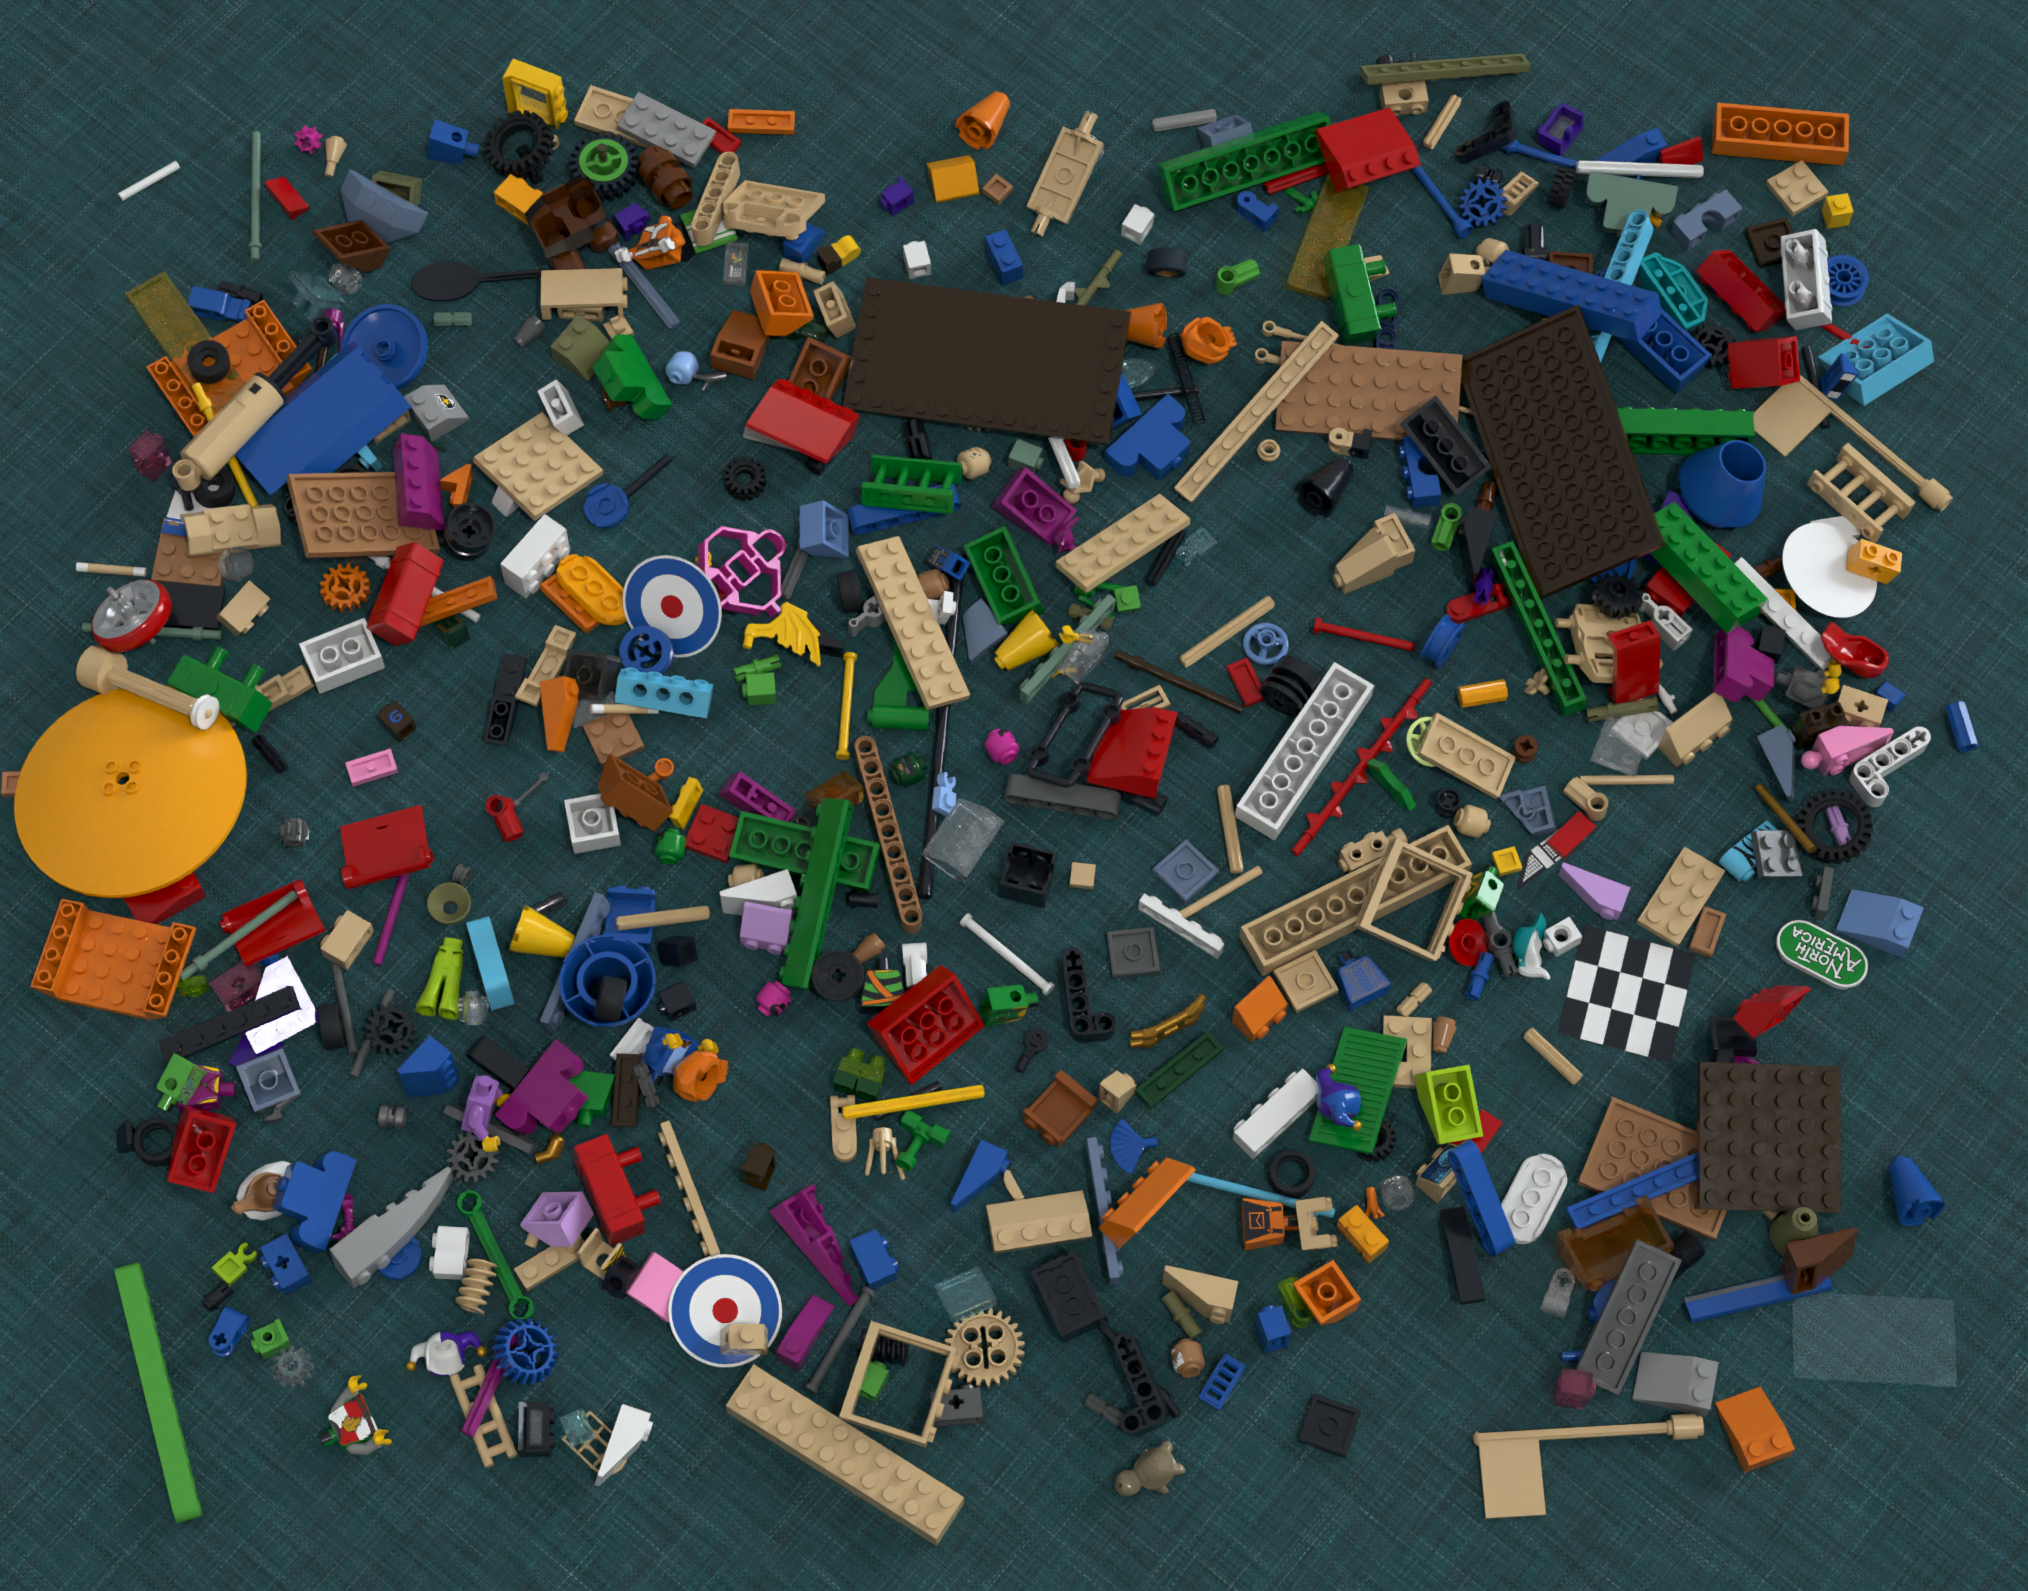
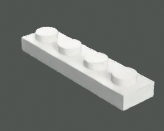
(1174, 921)

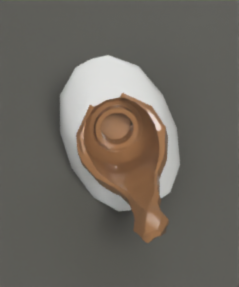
(259, 1192)

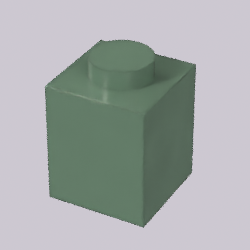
(1027, 456)

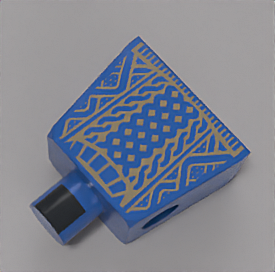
(1360, 980)

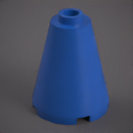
(1913, 1193)

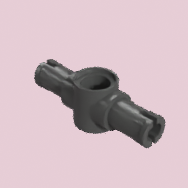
(1501, 953)

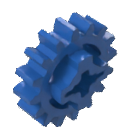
(1492, 201)

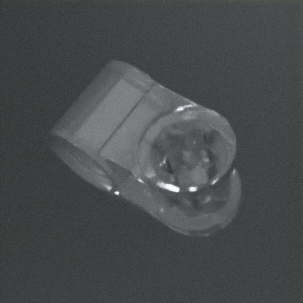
(1557, 1296)

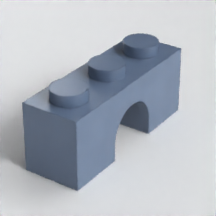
(1719, 209)

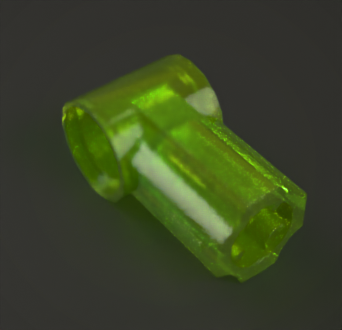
(1294, 1302)

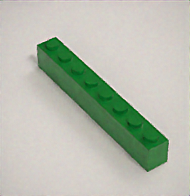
(1538, 628)

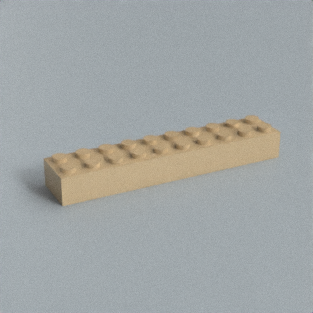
(1333, 909)
(845, 1455)

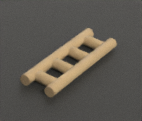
(497, 1423)

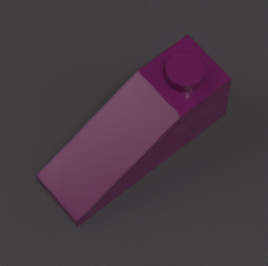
(753, 798)
(804, 1332)

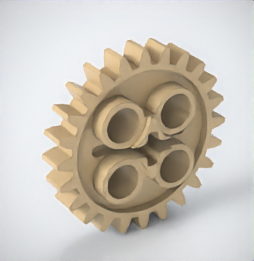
(1007, 1346)

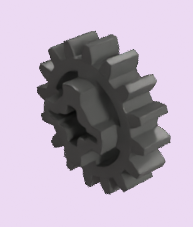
(475, 1166)

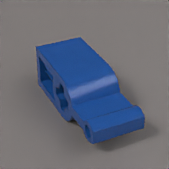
(217, 305)

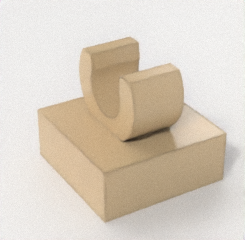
(617, 326)

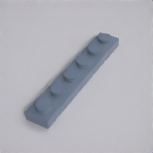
(590, 927)
(1102, 1201)

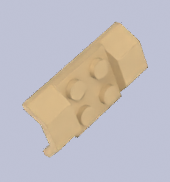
(231, 527)

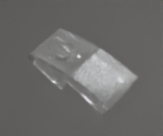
(583, 714)

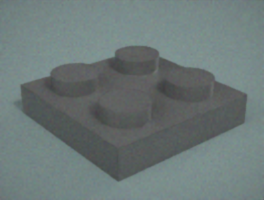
(1776, 854)

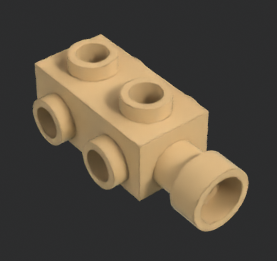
(1366, 850)

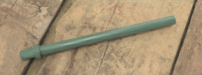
(255, 245)

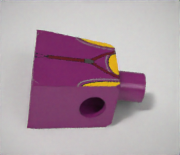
(210, 1091)

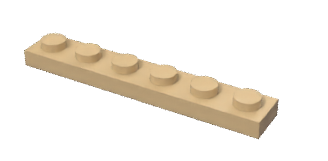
(685, 1182)

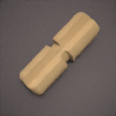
(1417, 996)

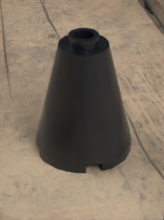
(1324, 488)

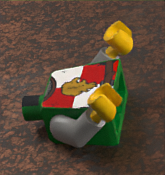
(353, 1423)

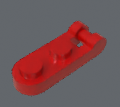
(1466, 609)

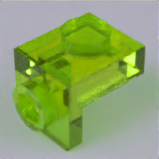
(193, 986)

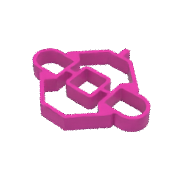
(752, 562)

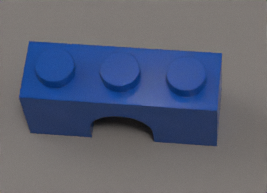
(1421, 488)

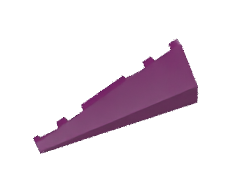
(805, 1224)

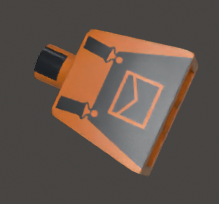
(1264, 1223)

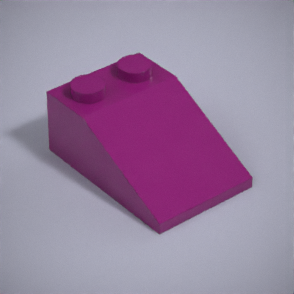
(1033, 506)

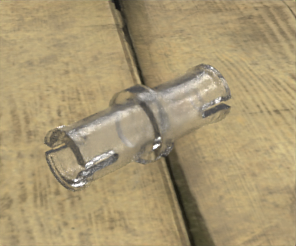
(1408, 516)

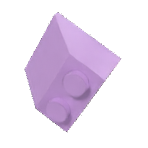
(765, 928)
(558, 1218)

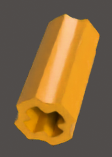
(1482, 693)

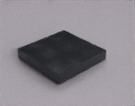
(1329, 1426)

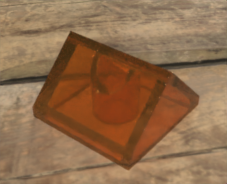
(839, 787)

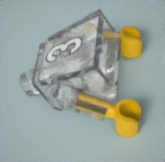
(1083, 654)

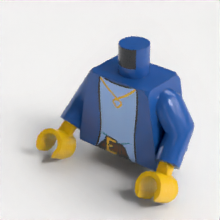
(668, 1048)

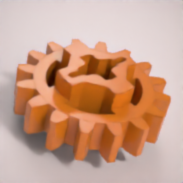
(349, 579)

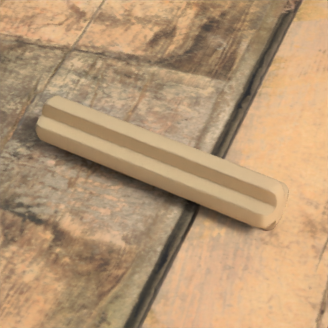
(1442, 122)
(1552, 1056)

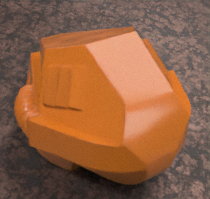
(1203, 346)
(695, 1067)

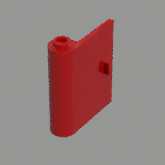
(385, 847)
(286, 928)

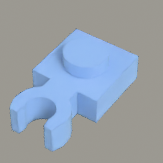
(943, 796)

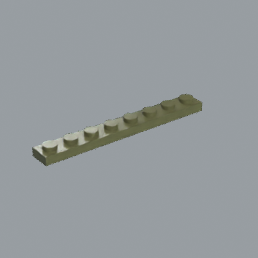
(1444, 68)

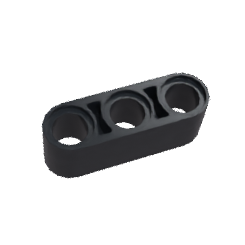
(498, 1063)

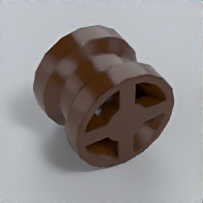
(609, 404)
(1523, 754)

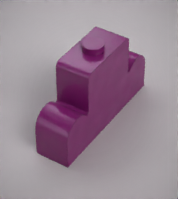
(1740, 668)
(546, 1093)

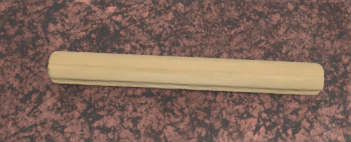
(1226, 631)

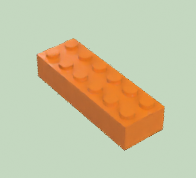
(1780, 134)

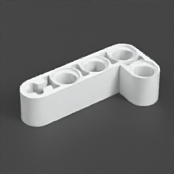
(1875, 773)

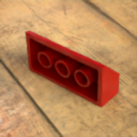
(1741, 290)

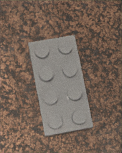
(667, 128)

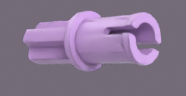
(1839, 827)

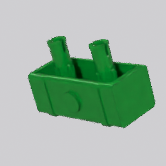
(1353, 295)
(236, 699)

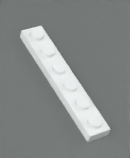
(1788, 619)

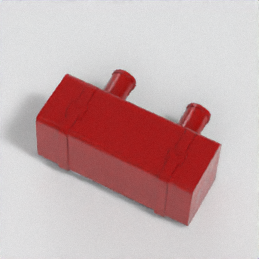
(405, 594)
(609, 1188)

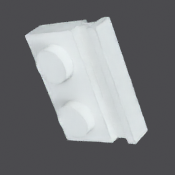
(634, 1040)

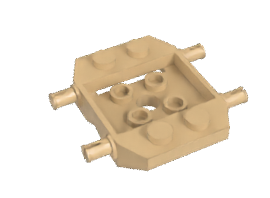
(1589, 635)

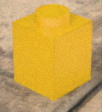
(1837, 211)

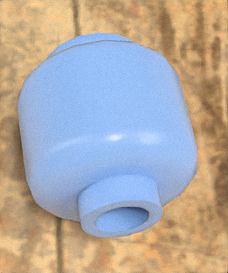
(682, 367)

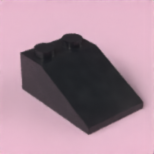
(1475, 536)

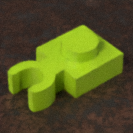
(232, 1266)

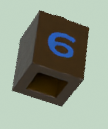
(396, 721)

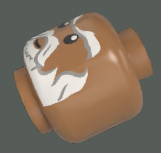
(1187, 1358)

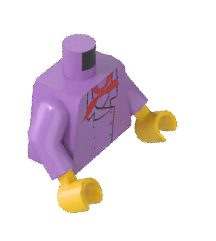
(480, 1108)

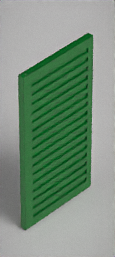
(1371, 1065)

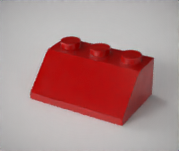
(1768, 1008)

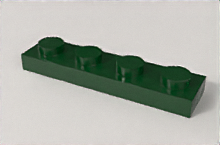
(1179, 1070)

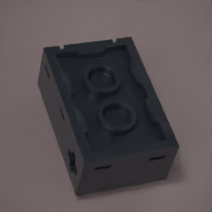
(1069, 1296)

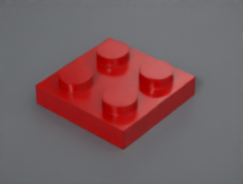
(712, 833)

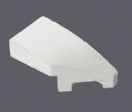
(1066, 292)

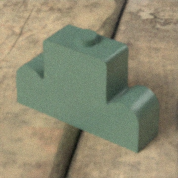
(1627, 195)

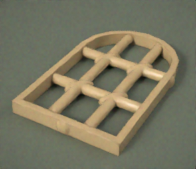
(586, 1446)

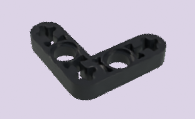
(1502, 135)

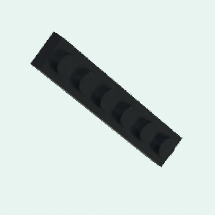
(231, 1024)

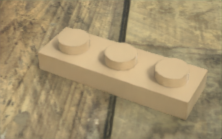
(547, 1264)

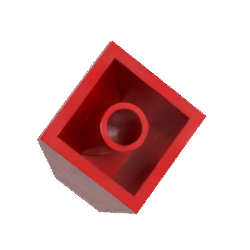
(1763, 362)

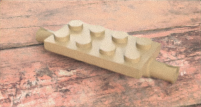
(1065, 175)

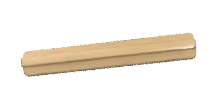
(1230, 829)
(662, 918)

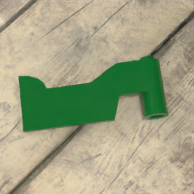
(890, 699)

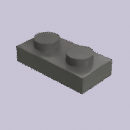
(1820, 902)

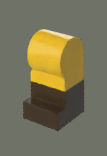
(837, 254)

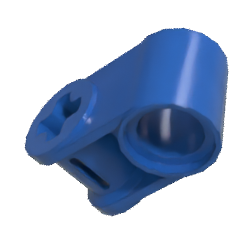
(229, 1328)

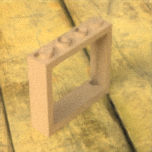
(1378, 886)
(944, 1385)

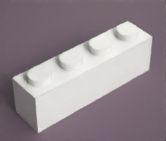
(1276, 1114)

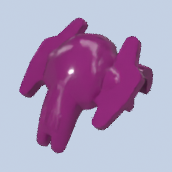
(1064, 537)
(348, 1207)

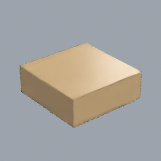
(1082, 875)

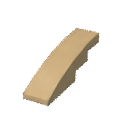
(285, 688)

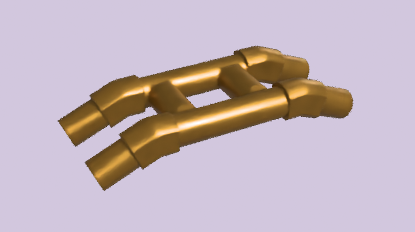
(1151, 1036)

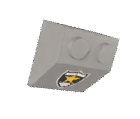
(435, 410)

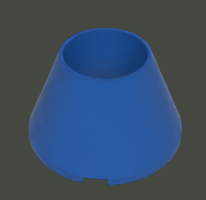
(1724, 484)
(609, 957)

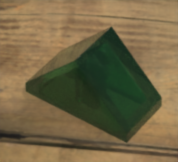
(452, 631)

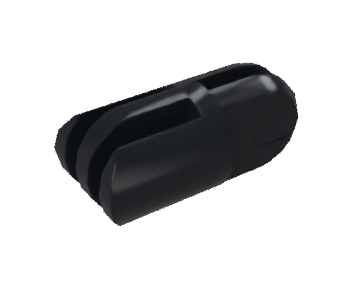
(917, 440)

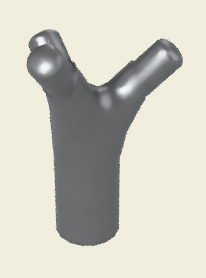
(710, 378)

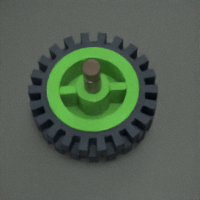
(607, 162)

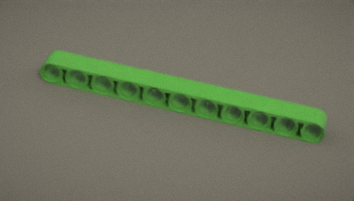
(158, 1393)

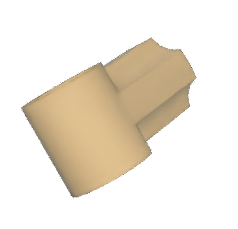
(1586, 797)

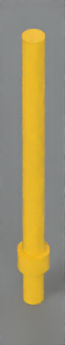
(205, 405)

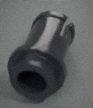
(863, 899)
(216, 1297)

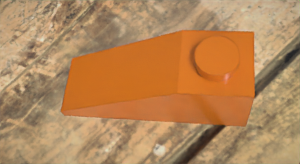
(559, 707)

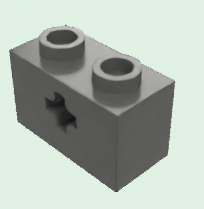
(969, 1407)

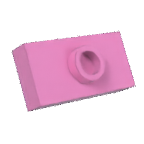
(371, 767)

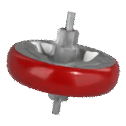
(137, 627)

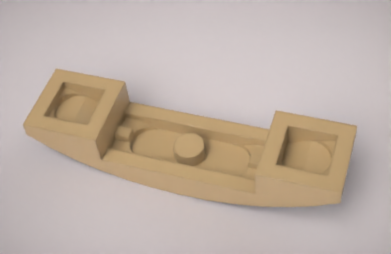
(548, 665)

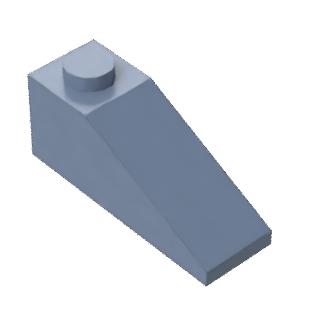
(1781, 755)

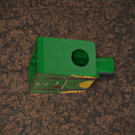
(1005, 1004)

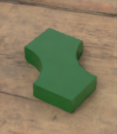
(1397, 790)

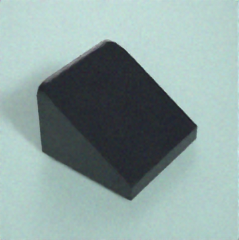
(125, 1137)

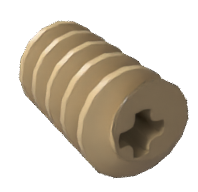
(475, 1285)

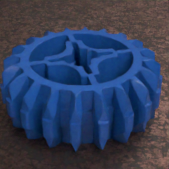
(526, 1371)

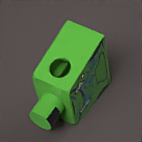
(179, 1082)

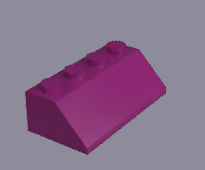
(417, 483)

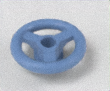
(1266, 634)

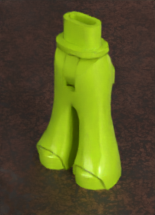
(447, 968)

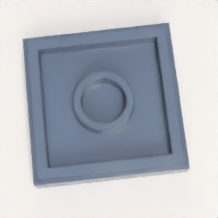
(1185, 871)

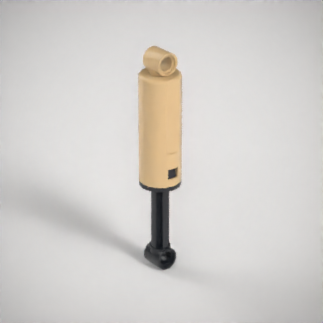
(246, 412)

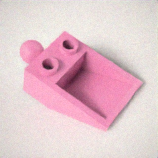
(1844, 747)

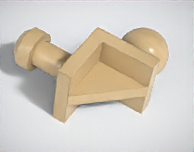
(1087, 476)

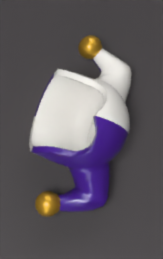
(445, 1352)

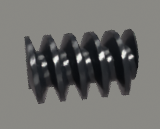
(886, 1348)

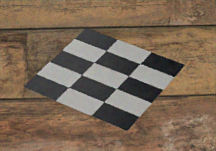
(1627, 993)

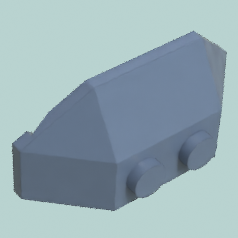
(380, 209)

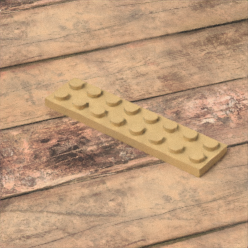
(912, 623)

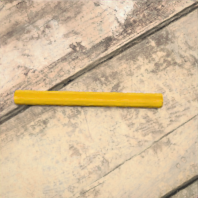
(913, 1102)

